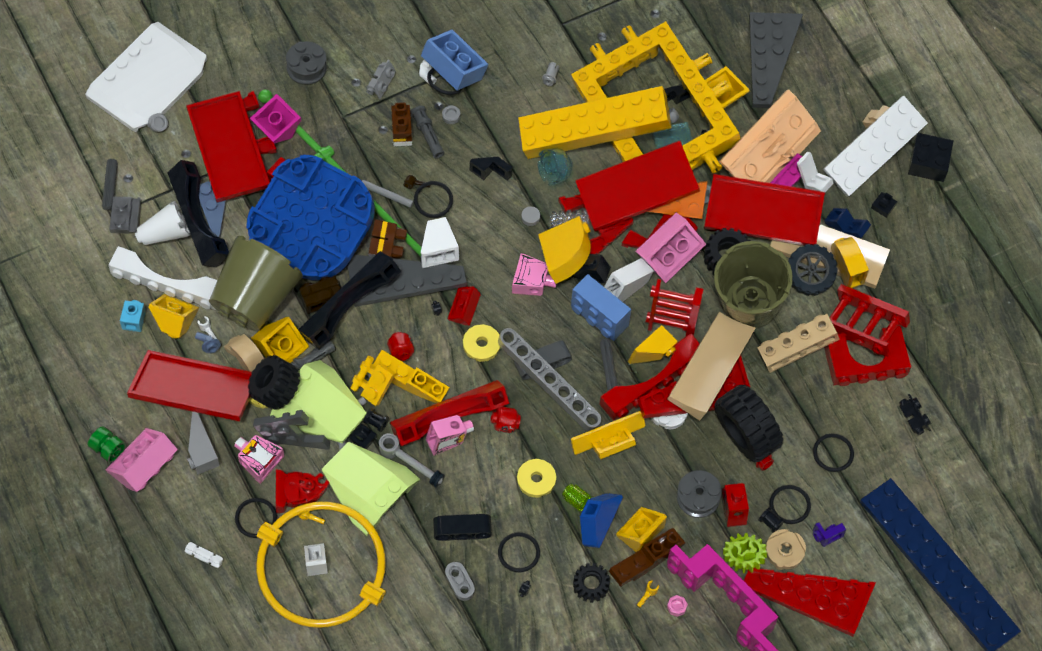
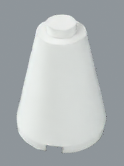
(163, 226)

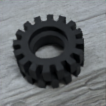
(591, 594)

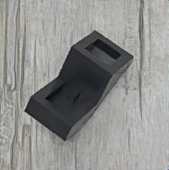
(484, 166)

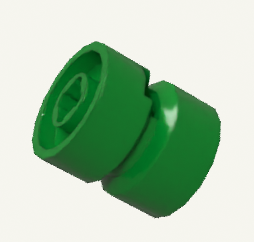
(104, 442)

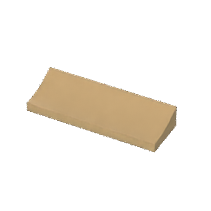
(873, 254)
(710, 365)

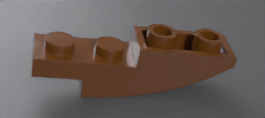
(647, 558)

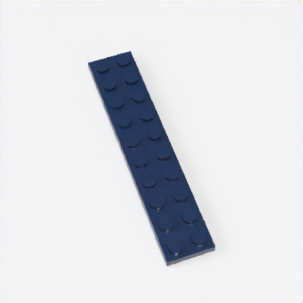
(940, 566)

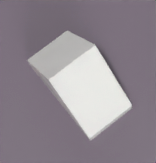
(315, 559)

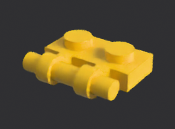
(377, 384)

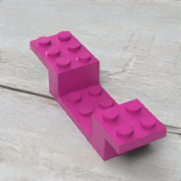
(706, 564)

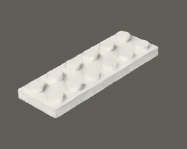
(875, 146)

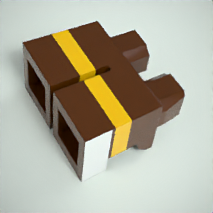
(401, 124)
(384, 238)

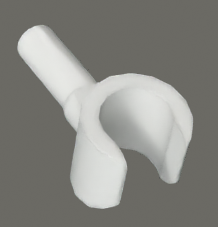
(206, 327)

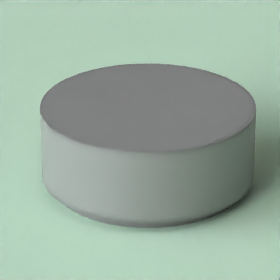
(451, 114)
(157, 122)
(530, 216)

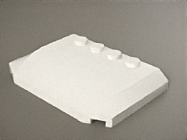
(147, 77)

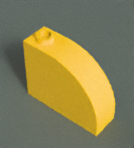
(566, 248)
(850, 262)

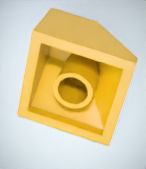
(173, 315)
(280, 339)
(654, 347)

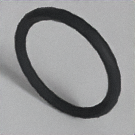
(438, 89)
(433, 183)
(834, 436)
(797, 489)
(244, 504)
(521, 535)

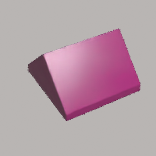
(276, 120)

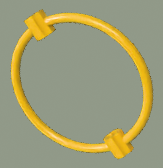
(271, 535)

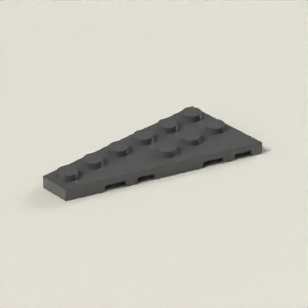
(769, 49)
(411, 281)

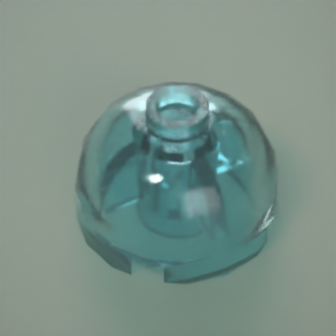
(554, 165)

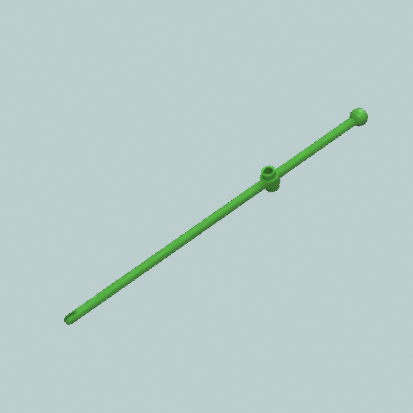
(326, 153)

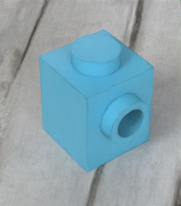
(132, 316)

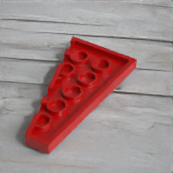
(656, 403)
(821, 598)

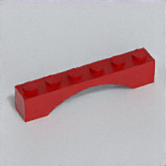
(623, 398)
(474, 401)

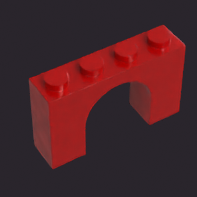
(847, 370)

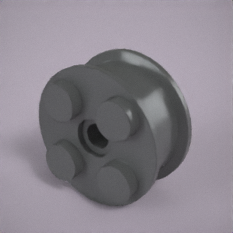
(306, 62)
(699, 483)

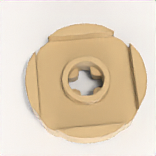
(781, 559)

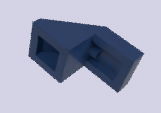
(842, 221)

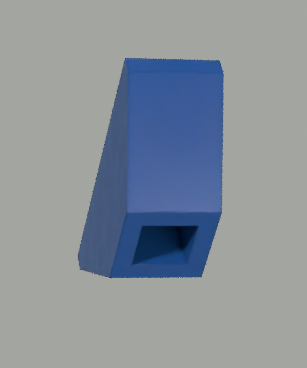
(598, 517)

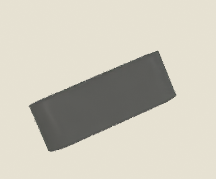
(554, 354)

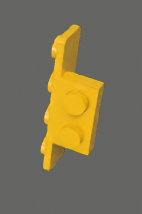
(610, 437)

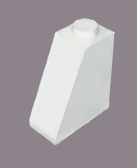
(438, 244)
(629, 279)

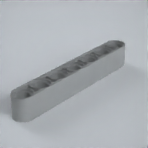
(546, 370)

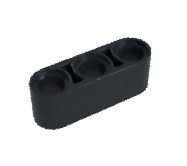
(462, 527)

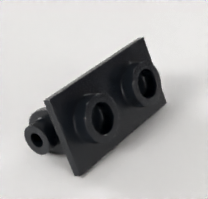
(911, 407)

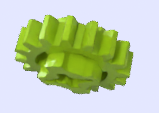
(745, 552)

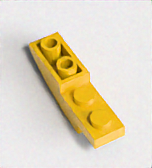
(412, 379)

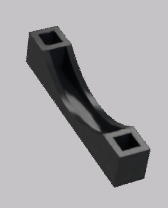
(185, 182)
(374, 274)

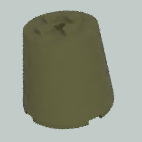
(755, 272)
(253, 283)

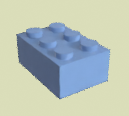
(454, 59)
(600, 307)

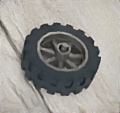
(822, 255)

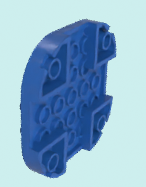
(312, 216)

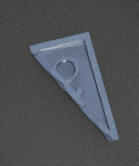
(212, 210)

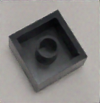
(930, 157)

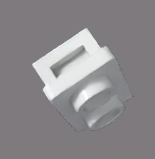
(811, 178)

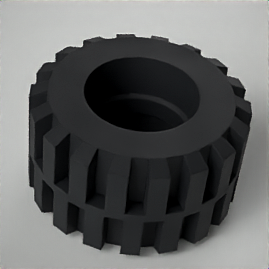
(721, 241)
(273, 382)

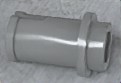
(550, 76)

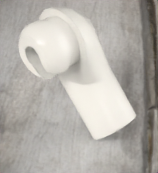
(425, 67)

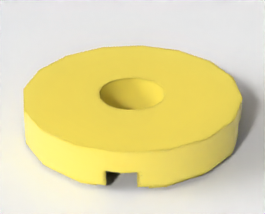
(477, 333)
(538, 467)

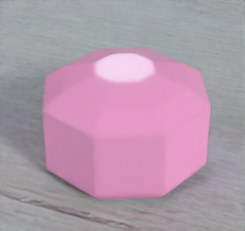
(677, 606)

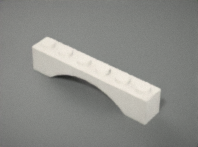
(128, 266)

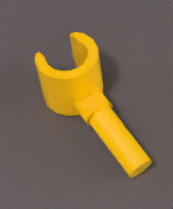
(306, 515)
(649, 592)

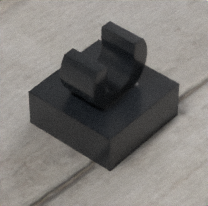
(884, 204)
(363, 436)

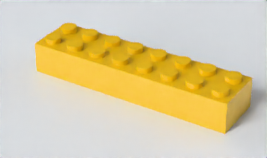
(595, 122)

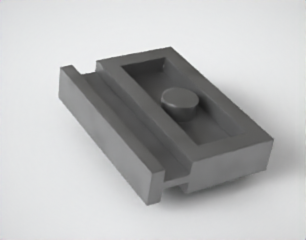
(125, 215)

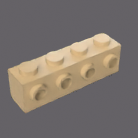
(798, 342)

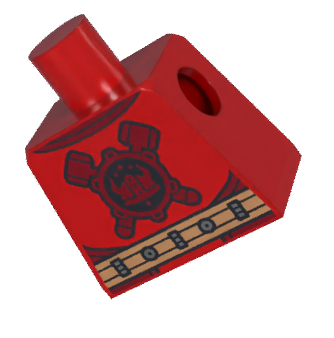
(735, 500)

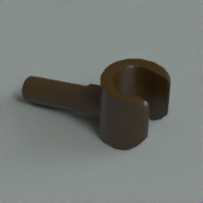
(411, 180)

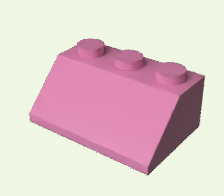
(671, 247)
(142, 459)

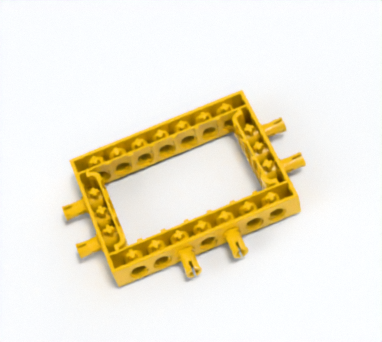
(702, 149)

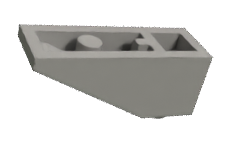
(200, 448)

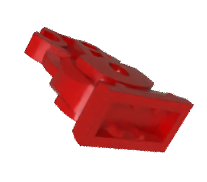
(297, 488)

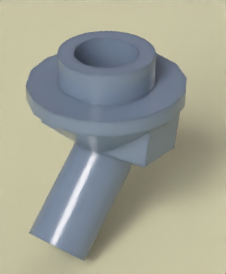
(210, 345)

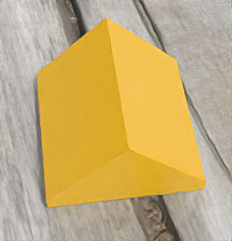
(737, 87)
(642, 528)

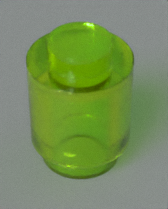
(576, 496)

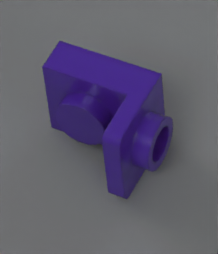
(829, 535)

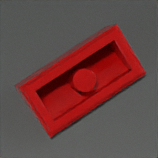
(464, 305)

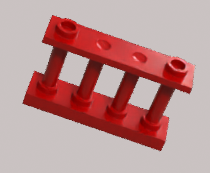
(875, 306)
(691, 308)

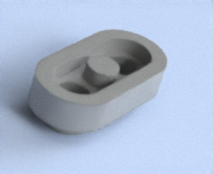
(459, 582)

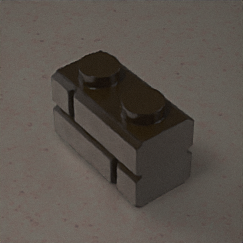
(318, 293)

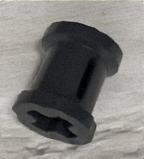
(376, 419)
(771, 520)

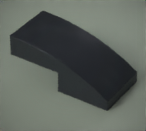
(677, 94)

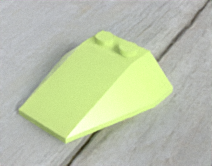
(326, 402)
(367, 482)

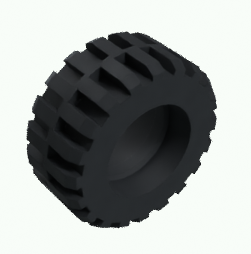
(749, 423)

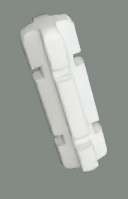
(204, 555)

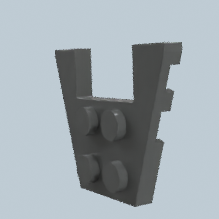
(284, 431)

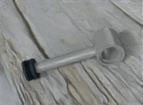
(435, 478)

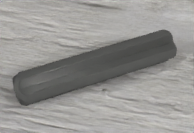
(109, 185)
(608, 363)

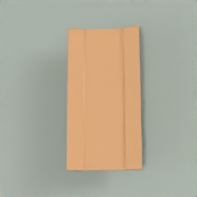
(772, 141)

